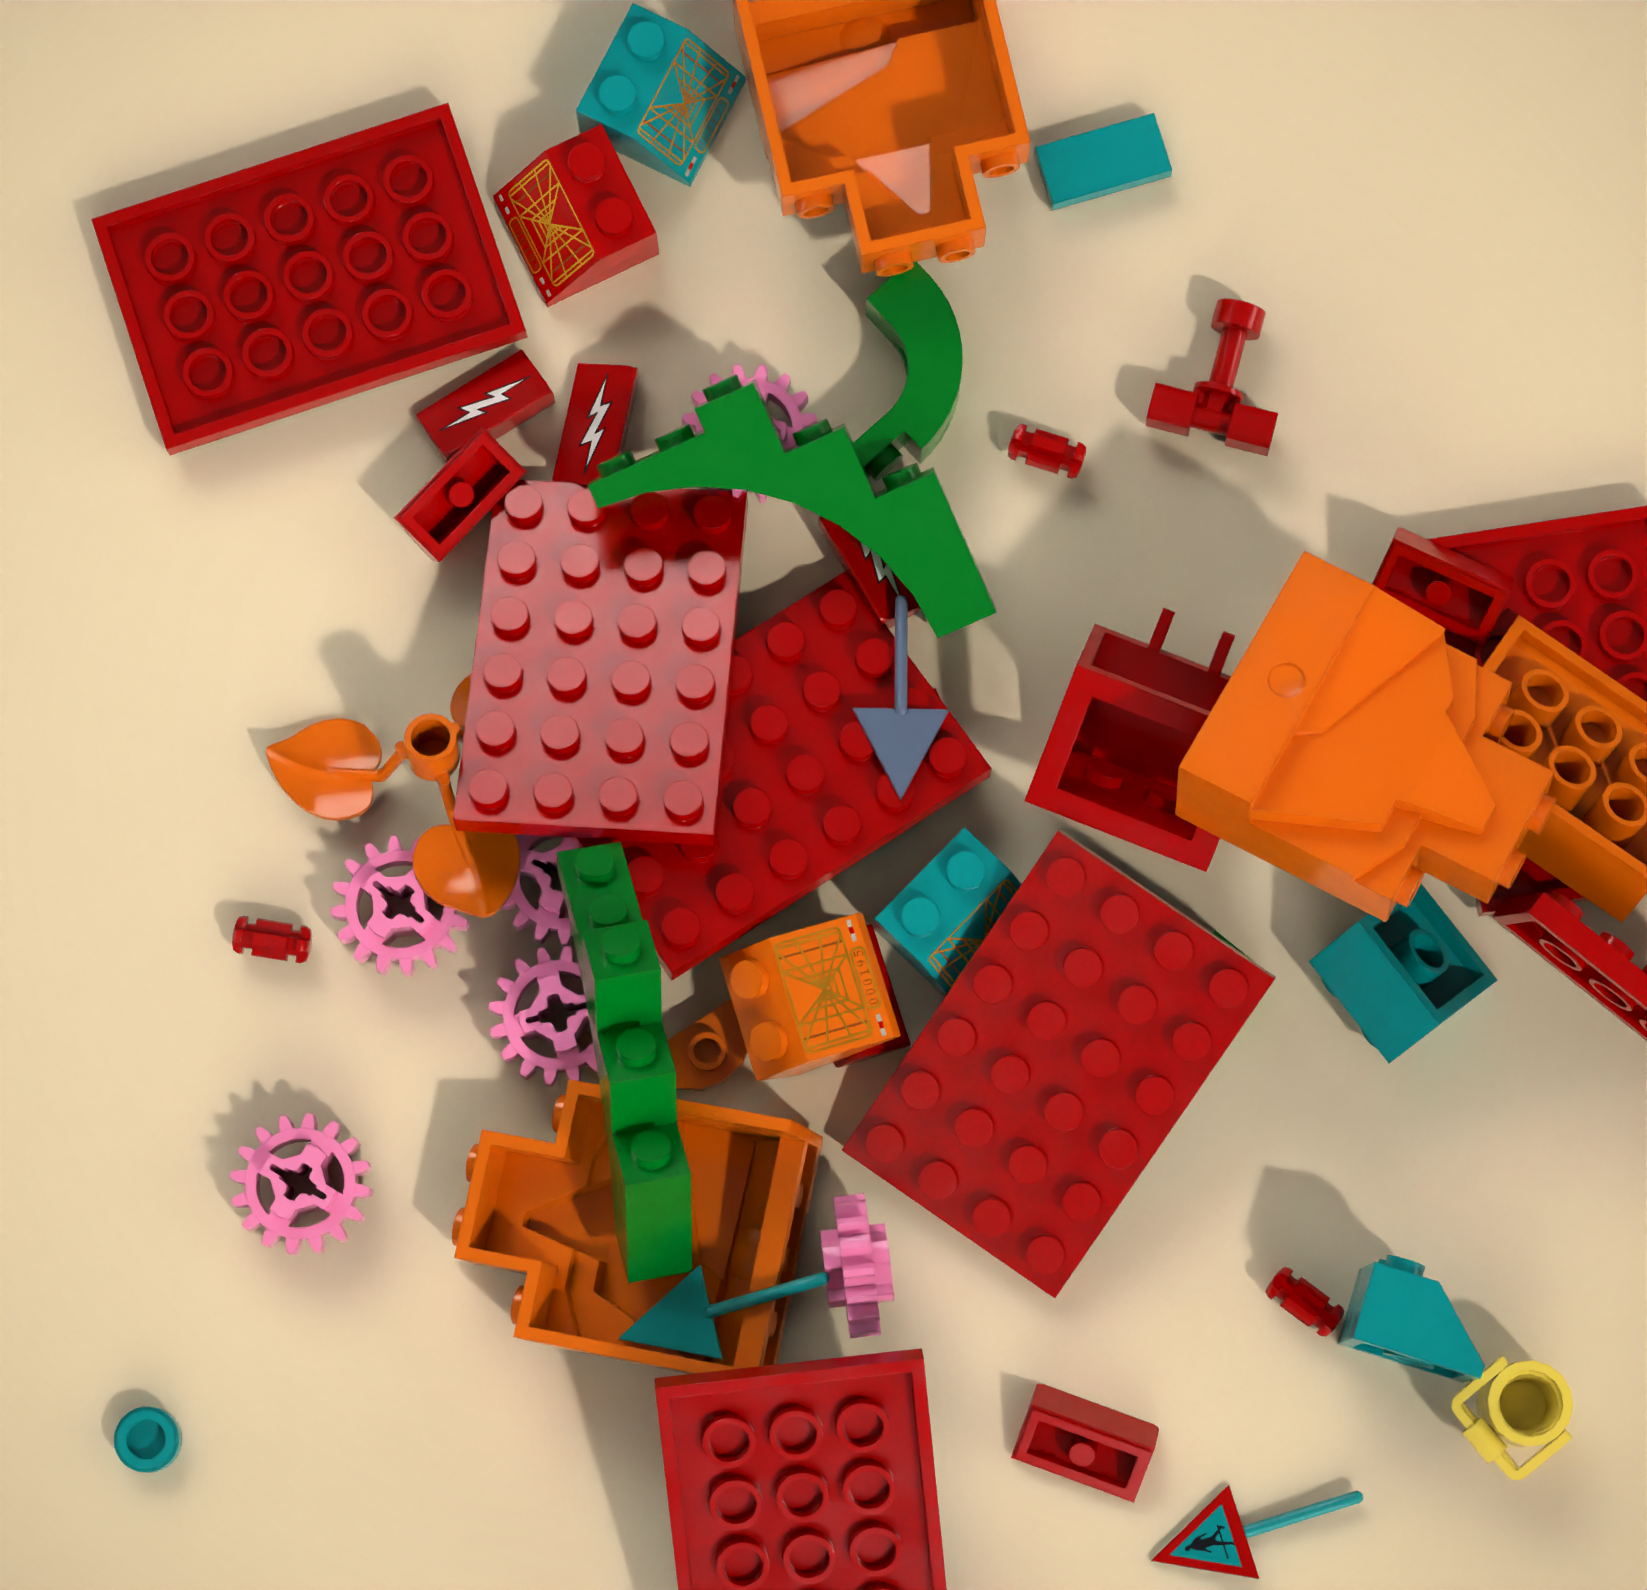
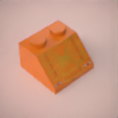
(809, 997)

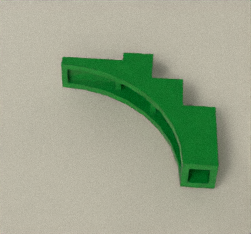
(742, 450)
(632, 1062)

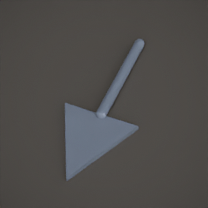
(898, 733)

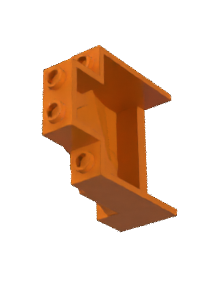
(885, 115)
(1363, 751)
(552, 1217)

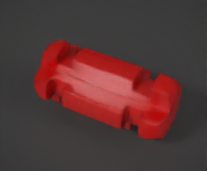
(1046, 451)
(272, 939)
(1304, 1301)

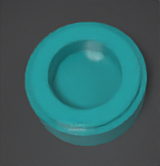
(147, 1439)

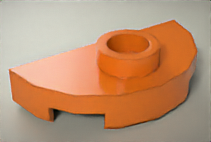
(708, 1050)

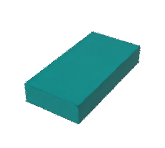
(1103, 161)

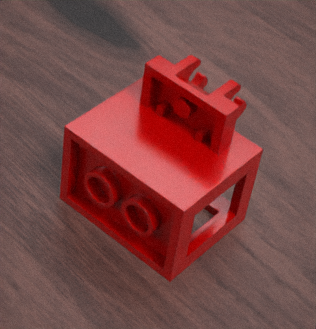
(1123, 739)

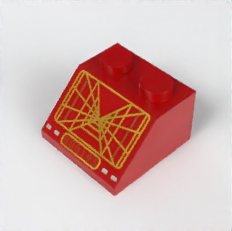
(576, 216)

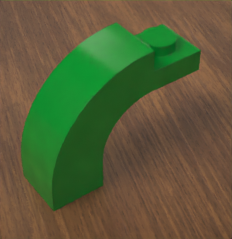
(925, 333)

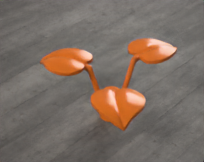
(331, 776)

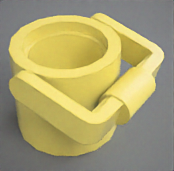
(1516, 1408)

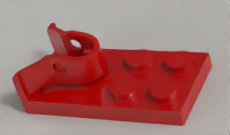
(1589, 960)

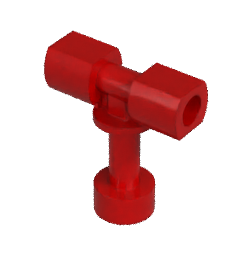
(1215, 403)

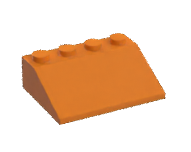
(1597, 746)

